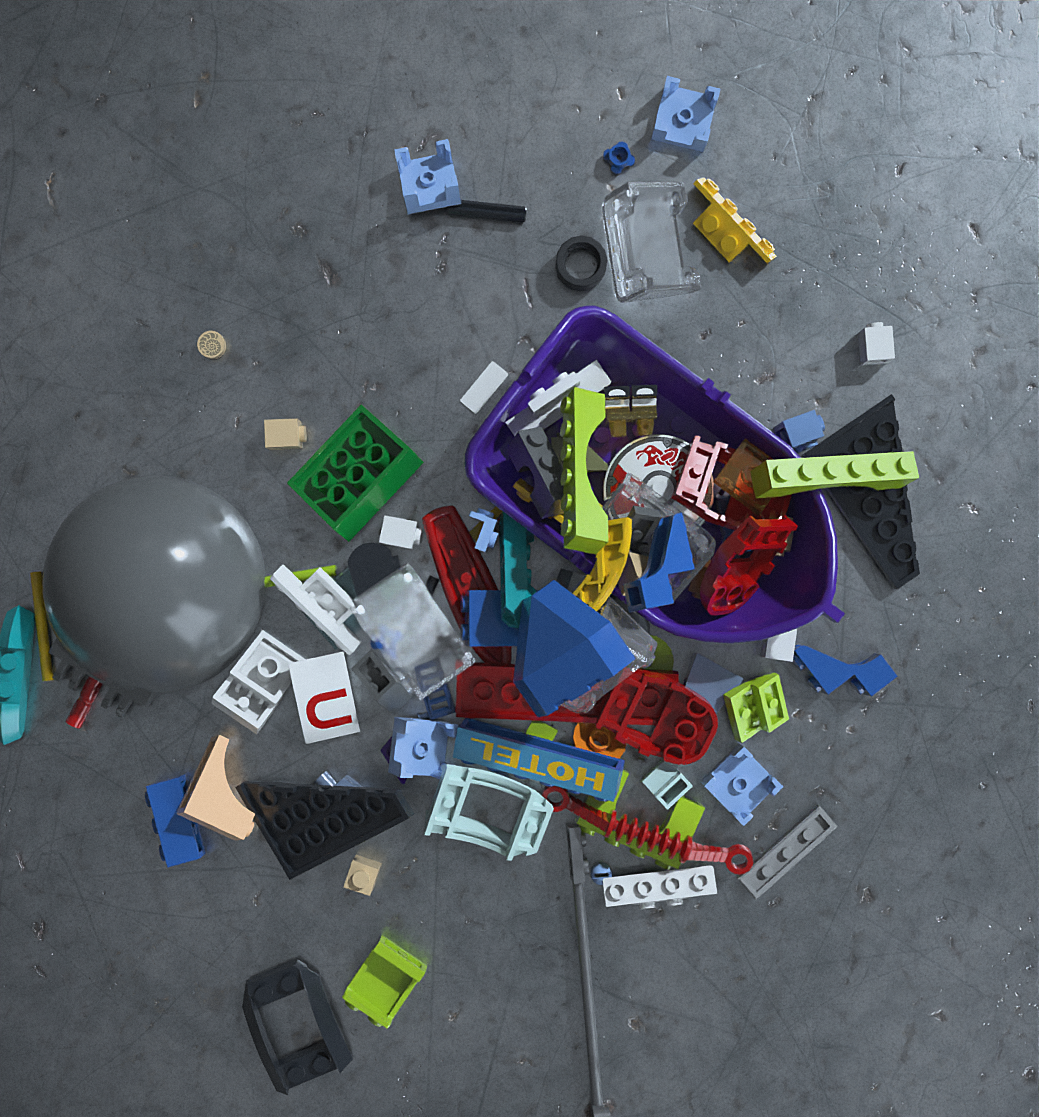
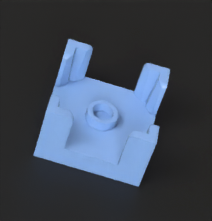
(685, 115)
(429, 180)
(419, 746)
(740, 783)

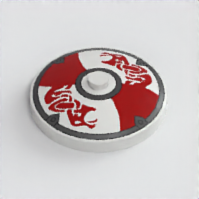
(657, 463)

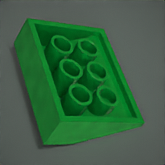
(355, 473)

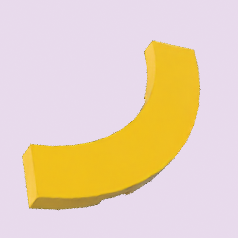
(608, 566)

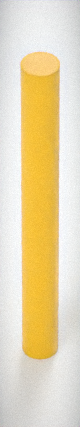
(41, 626)

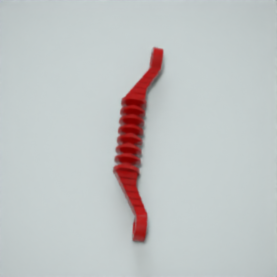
(687, 849)

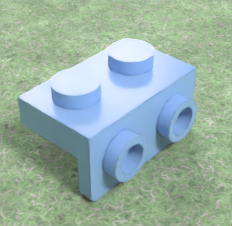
(487, 536)

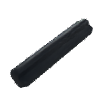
(488, 211)

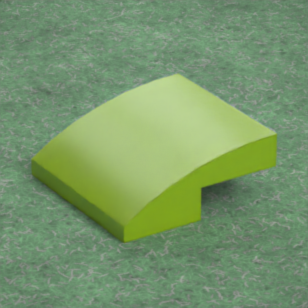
(756, 706)

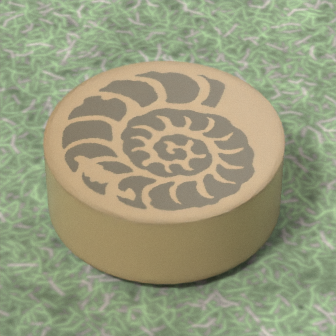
(211, 345)

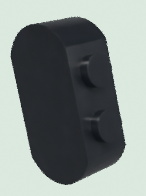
(371, 564)

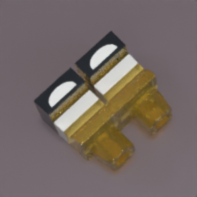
(642, 408)

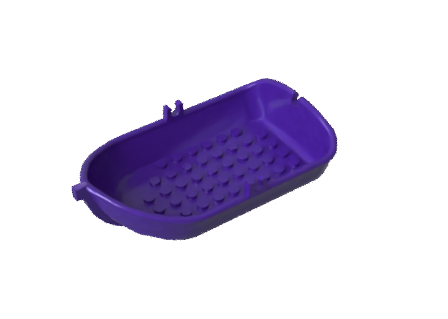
(686, 406)

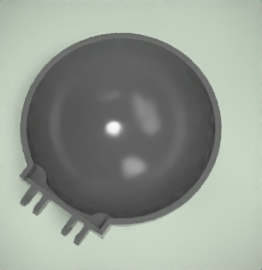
(152, 588)

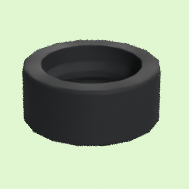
(581, 242)

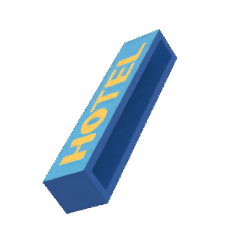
(538, 759)

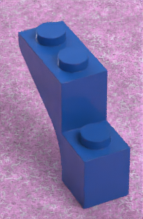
(667, 556)
(829, 673)

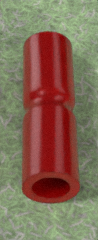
(84, 703)

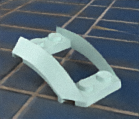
(448, 801)

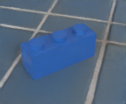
(178, 835)

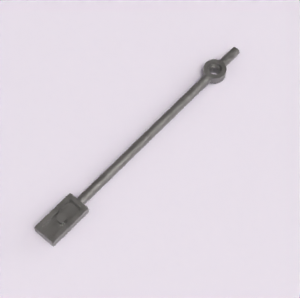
(578, 869)

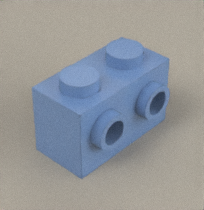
(801, 431)

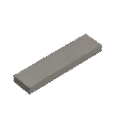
(787, 851)

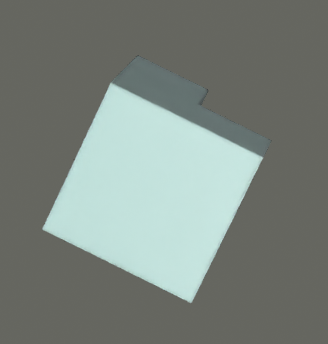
(666, 783)

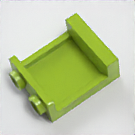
(383, 982)

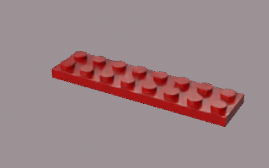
(489, 693)

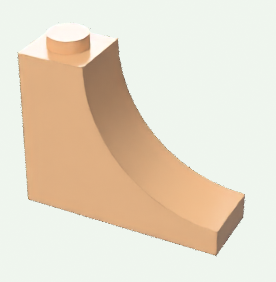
(210, 798)

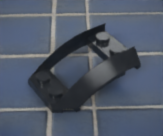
(310, 1062)

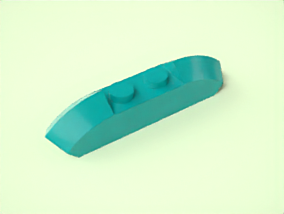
(514, 574)
(15, 670)

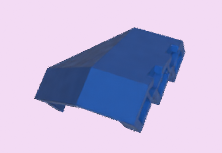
(563, 649)

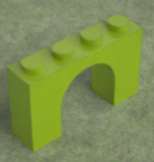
(681, 817)

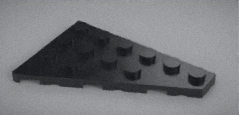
(877, 516)
(320, 821)

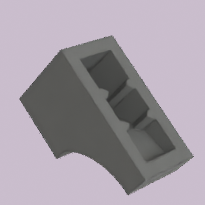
(381, 682)

